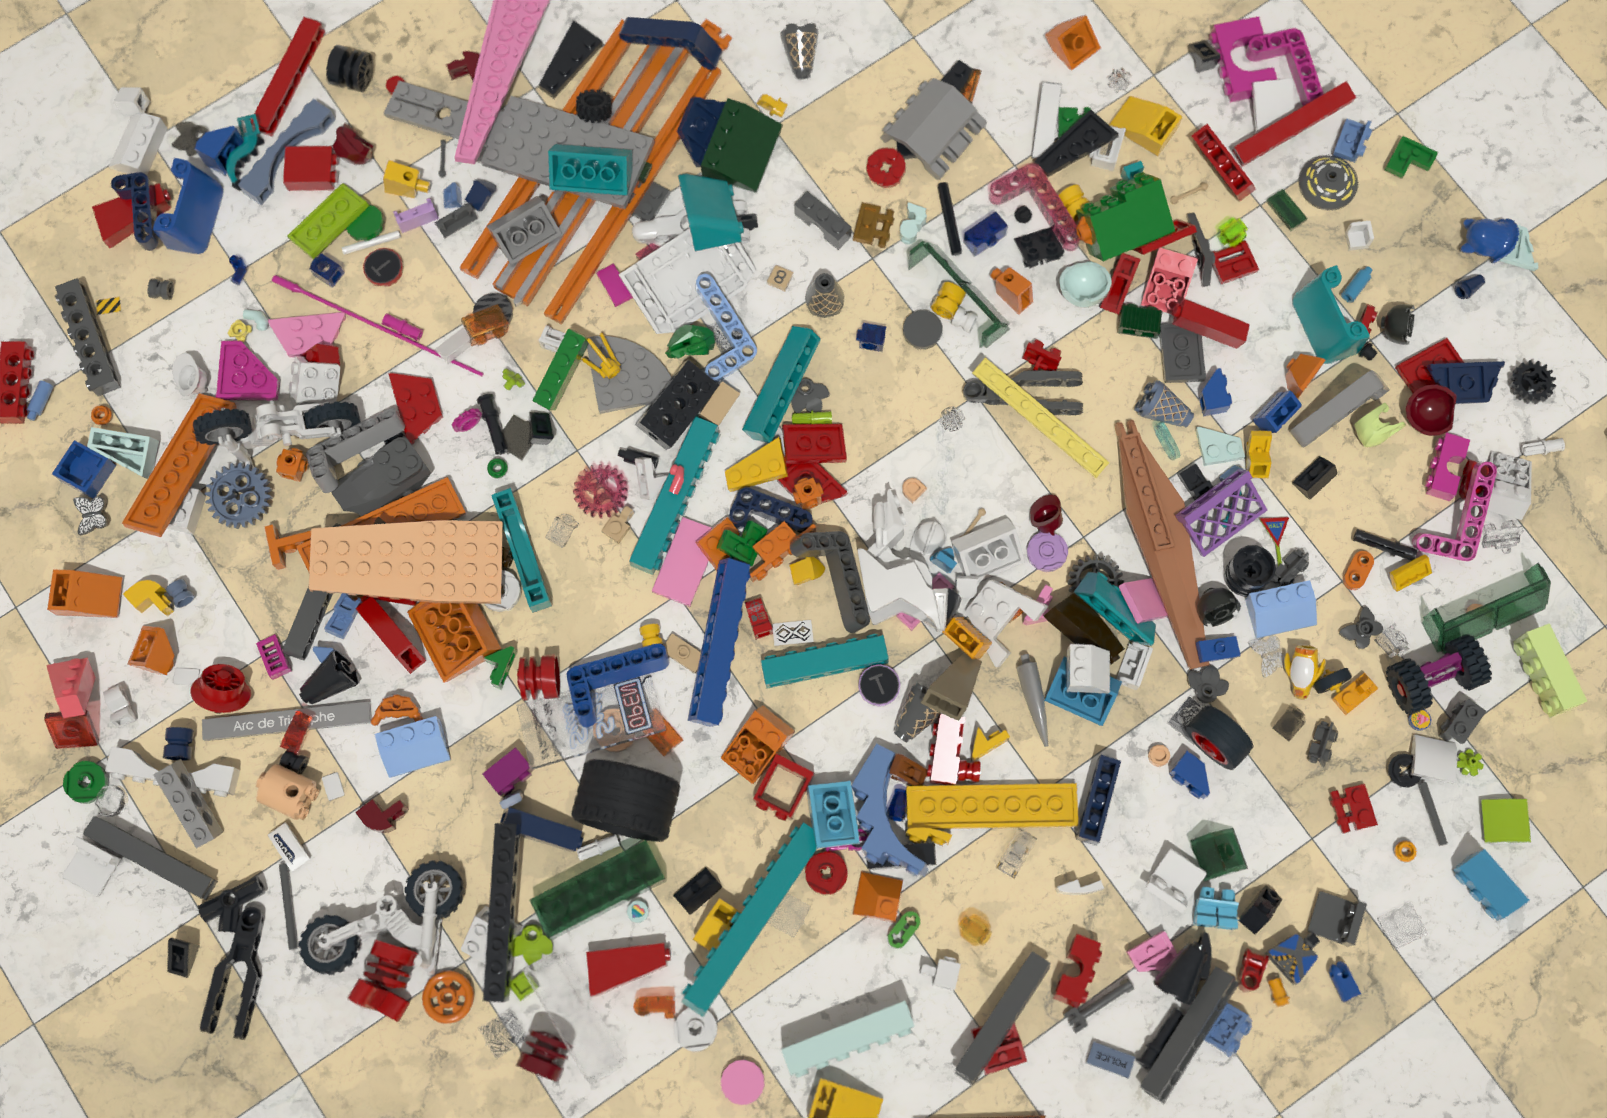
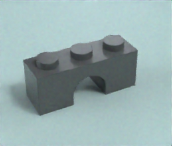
(813, 211)

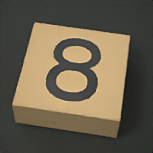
(780, 278)

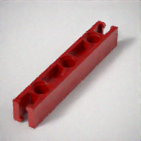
(288, 75)
(1294, 124)

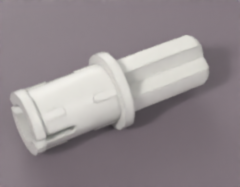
(1543, 447)
(598, 847)

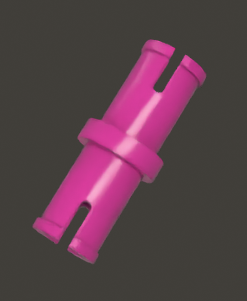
(402, 327)

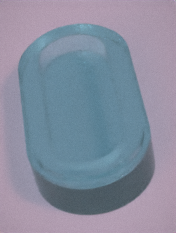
(1167, 441)

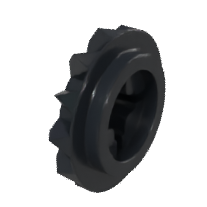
(1394, 771)

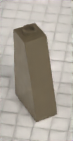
(953, 688)

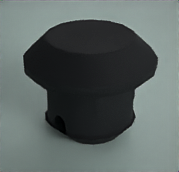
(1023, 214)
(1368, 352)

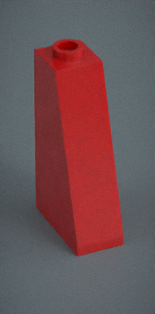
(116, 216)
(390, 634)
(621, 966)

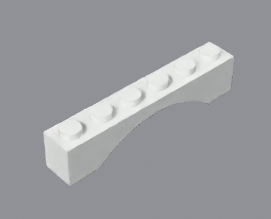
(214, 778)

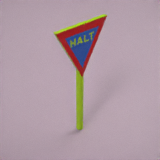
(1275, 528)

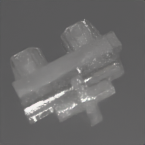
(1503, 538)

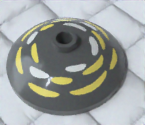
(1324, 191)

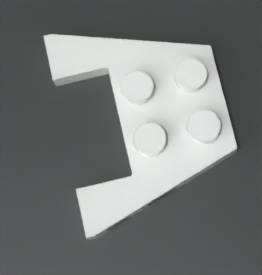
(993, 611)

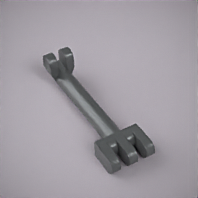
(1080, 1017)

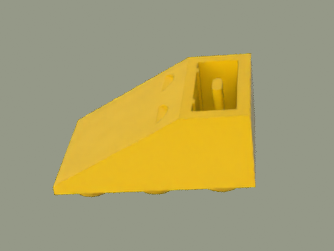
(1147, 123)
(843, 1102)

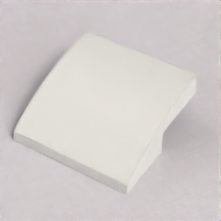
(1434, 759)

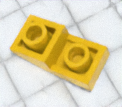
(920, 835)

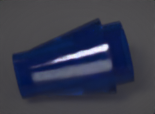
(898, 806)

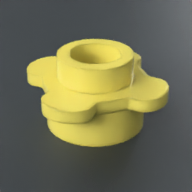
(235, 327)

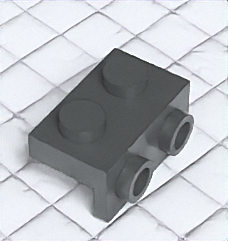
(1463, 722)

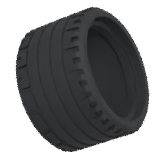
(626, 800)

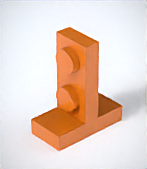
(278, 545)

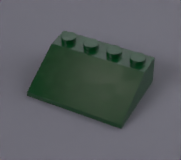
(741, 146)

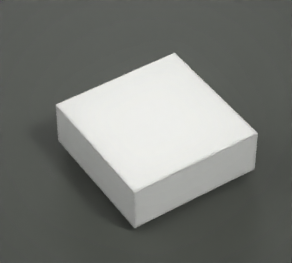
(967, 586)

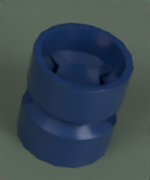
(178, 743)

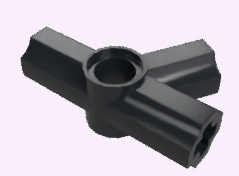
(229, 913)

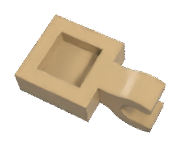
(618, 527)

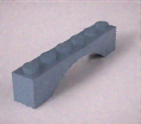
(310, 122)

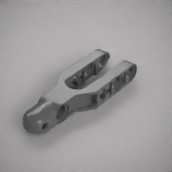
(978, 392)

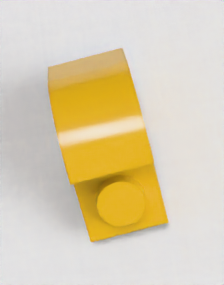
(1257, 454)
(146, 593)

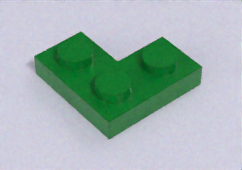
(1409, 152)
(742, 547)

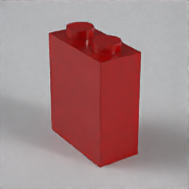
(310, 168)

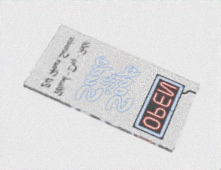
(623, 715)

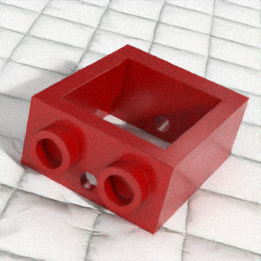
(792, 768)

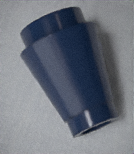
(1469, 286)

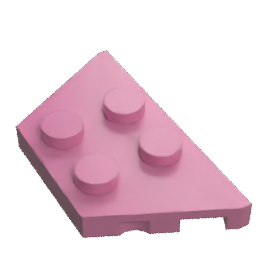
(304, 332)

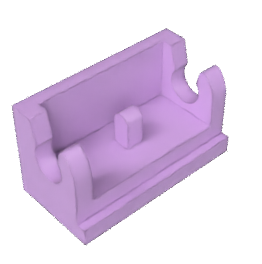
(416, 216)

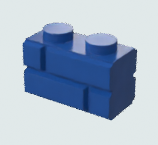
(1277, 412)

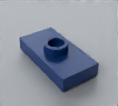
(1218, 649)

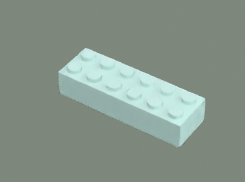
(848, 1038)

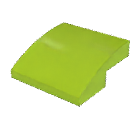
(1506, 820)

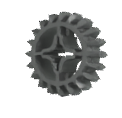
(1096, 565)

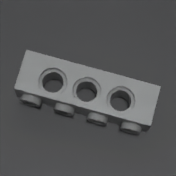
(188, 803)

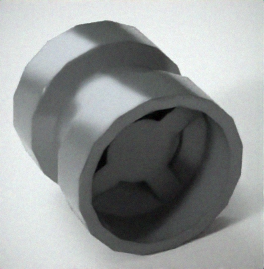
(160, 289)

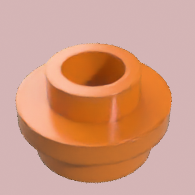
(97, 411)

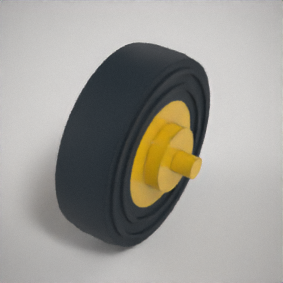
(1332, 680)

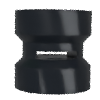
(294, 762)

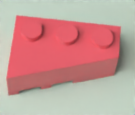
(72, 685)

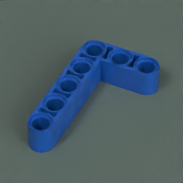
(609, 674)

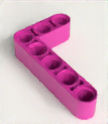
(1290, 50)
(1466, 520)

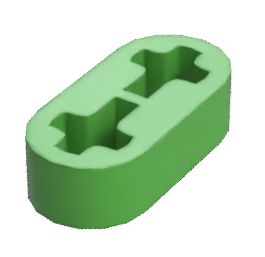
(908, 933)

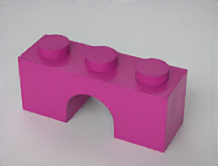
(1442, 482)

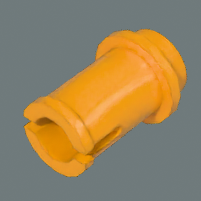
(1278, 992)

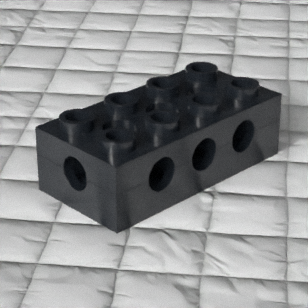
(690, 405)

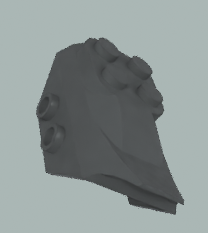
(382, 479)

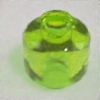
(1232, 231)

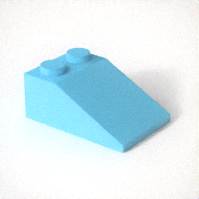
(832, 814)

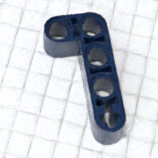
(140, 212)
(771, 514)

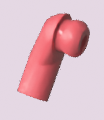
(678, 480)

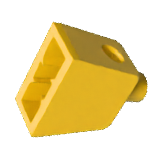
(403, 180)

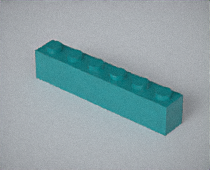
(781, 384)
(824, 661)

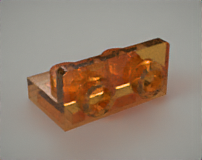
(485, 325)

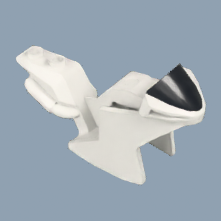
(901, 584)

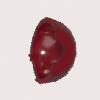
(1431, 409)

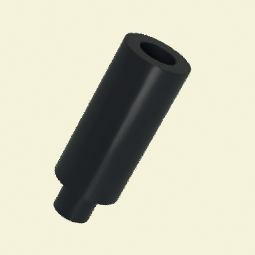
(630, 454)

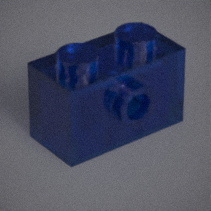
(985, 234)

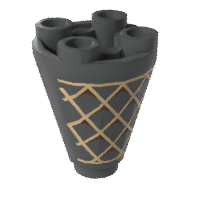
(800, 48)
(824, 297)
(914, 715)

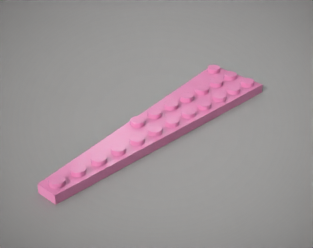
(503, 49)

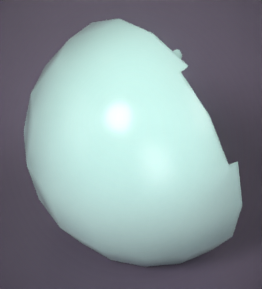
(1085, 284)

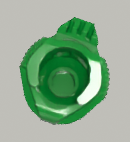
(691, 341)

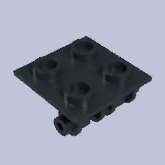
(1039, 246)

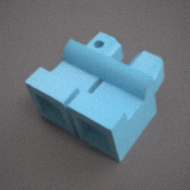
(1216, 913)

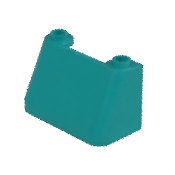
(710, 211)
(1324, 321)

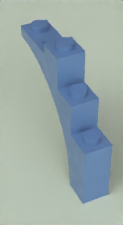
(872, 788)

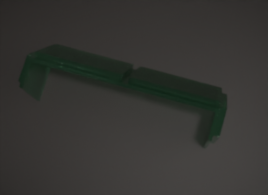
(1000, 324)
(1493, 614)

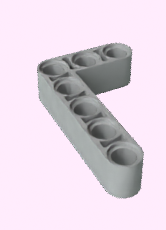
(1365, 388)
(353, 441)

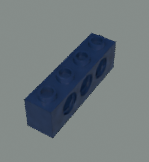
(1098, 800)

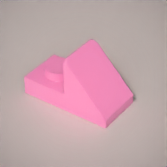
(1045, 598)

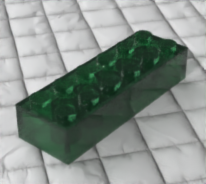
(597, 890)

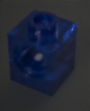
(329, 277)
(871, 337)

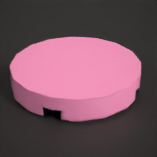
(742, 1082)

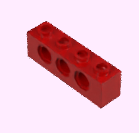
(1223, 162)
(10, 354)

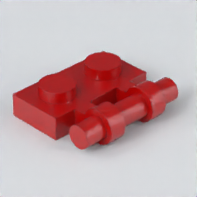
(1359, 807)

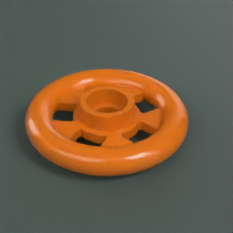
(430, 991)

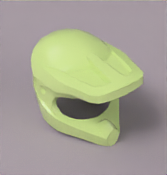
(1372, 431)

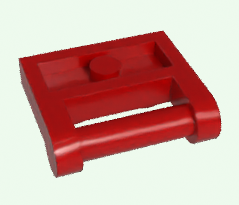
(1235, 267)

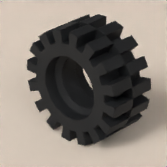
(593, 106)

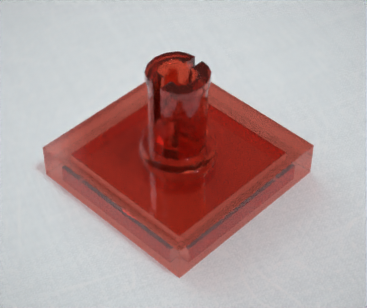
(71, 731)

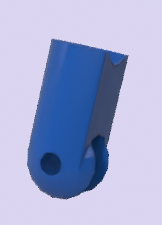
(1343, 981)

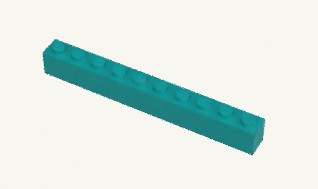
(751, 921)

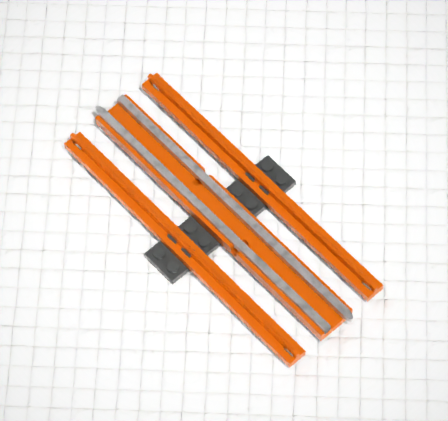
(630, 112)

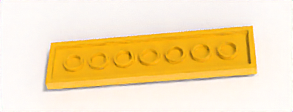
(992, 806)

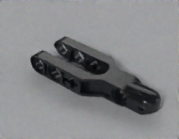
(244, 949)

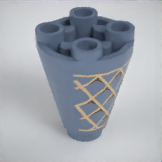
(1163, 405)

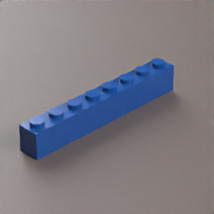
(719, 643)

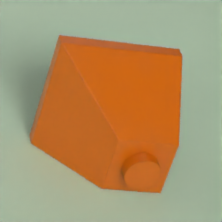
(1073, 41)
(1302, 372)
(152, 651)
(878, 897)

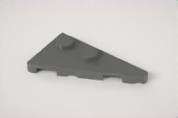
(1202, 251)

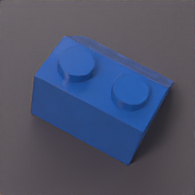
(216, 147)

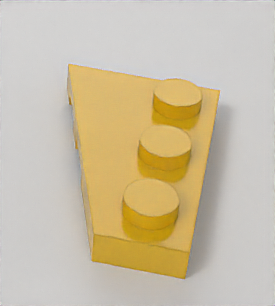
(758, 468)

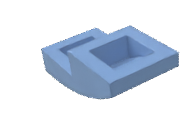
(342, 617)

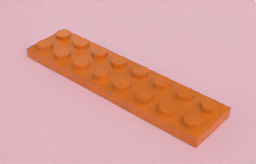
(173, 473)
(427, 504)

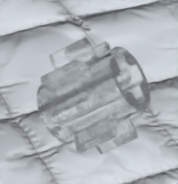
(1119, 80)
(951, 419)

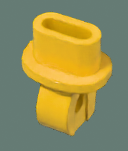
(774, 106)

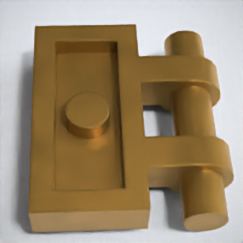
(867, 223)

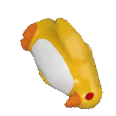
(1304, 669)

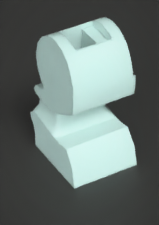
(909, 228)

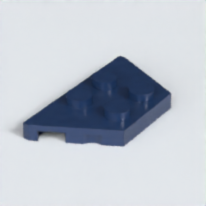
(698, 126)
(1469, 381)

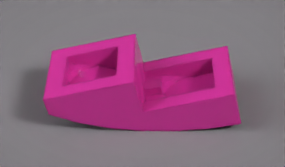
(613, 285)

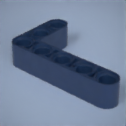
(673, 34)

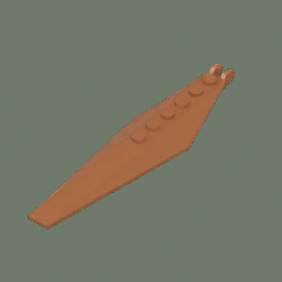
(1163, 539)

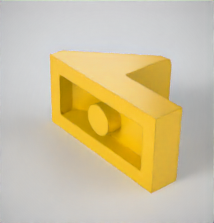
(983, 746)

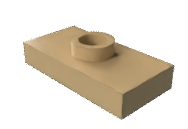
(682, 653)

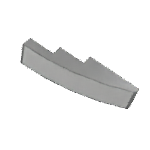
(1046, 118)

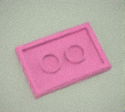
(1143, 600)

